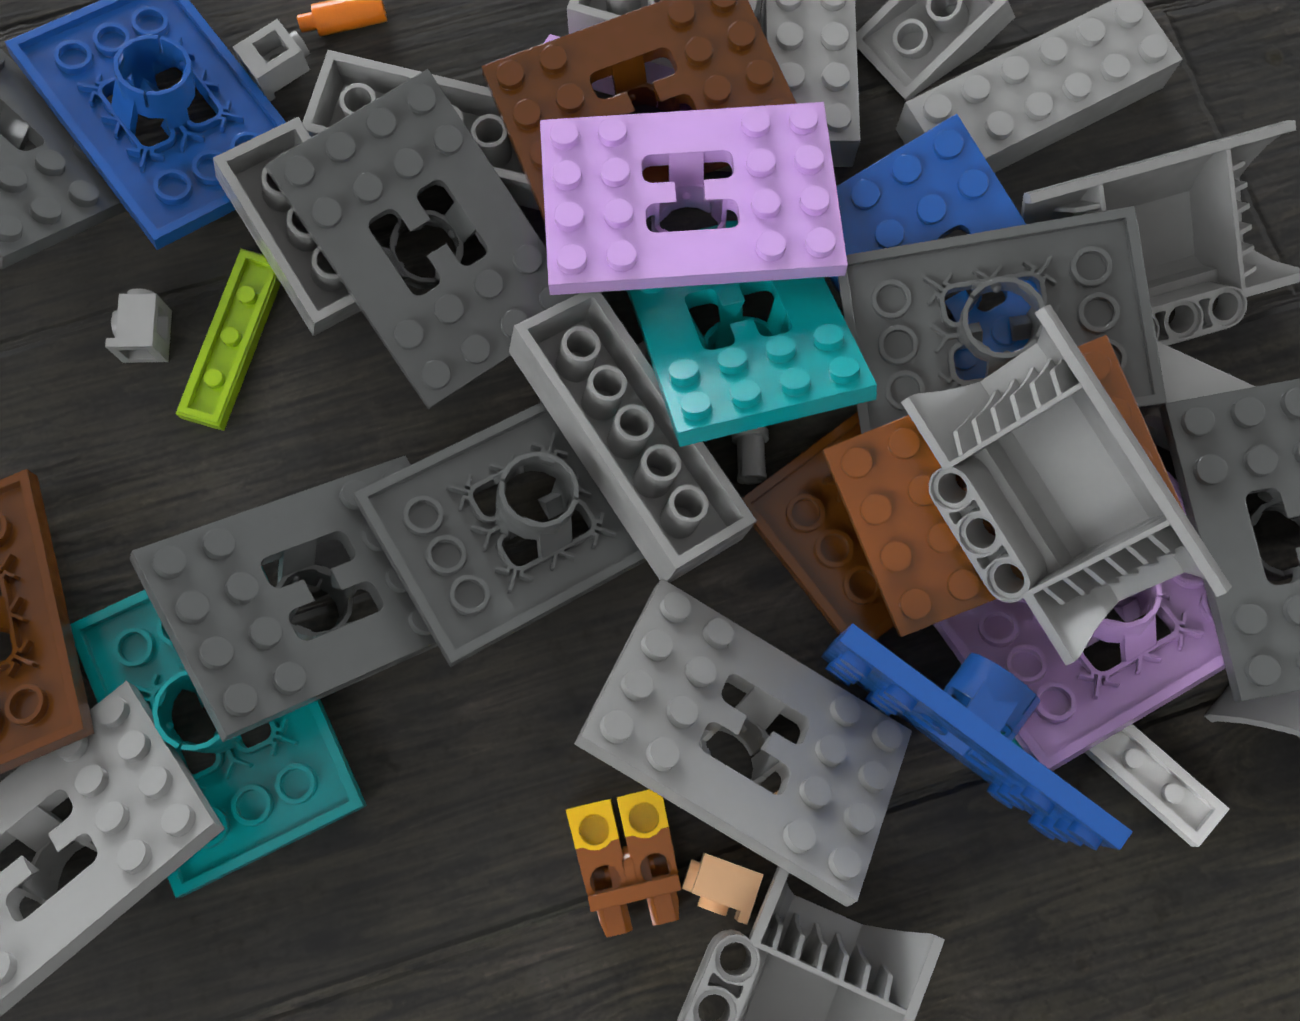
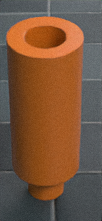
(342, 15)

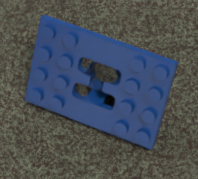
(118, 52)
(923, 195)
(970, 731)

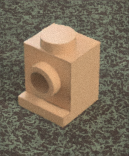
(723, 886)

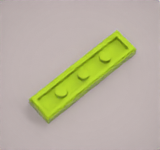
(230, 342)

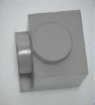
(273, 57)
(140, 328)

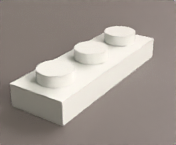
(1160, 784)

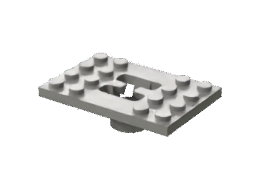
(669, 702)
(129, 806)

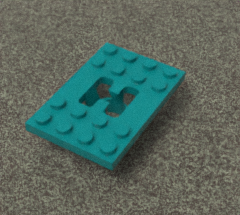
(748, 368)
(258, 792)

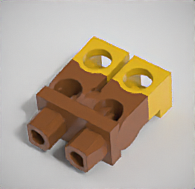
(630, 872)

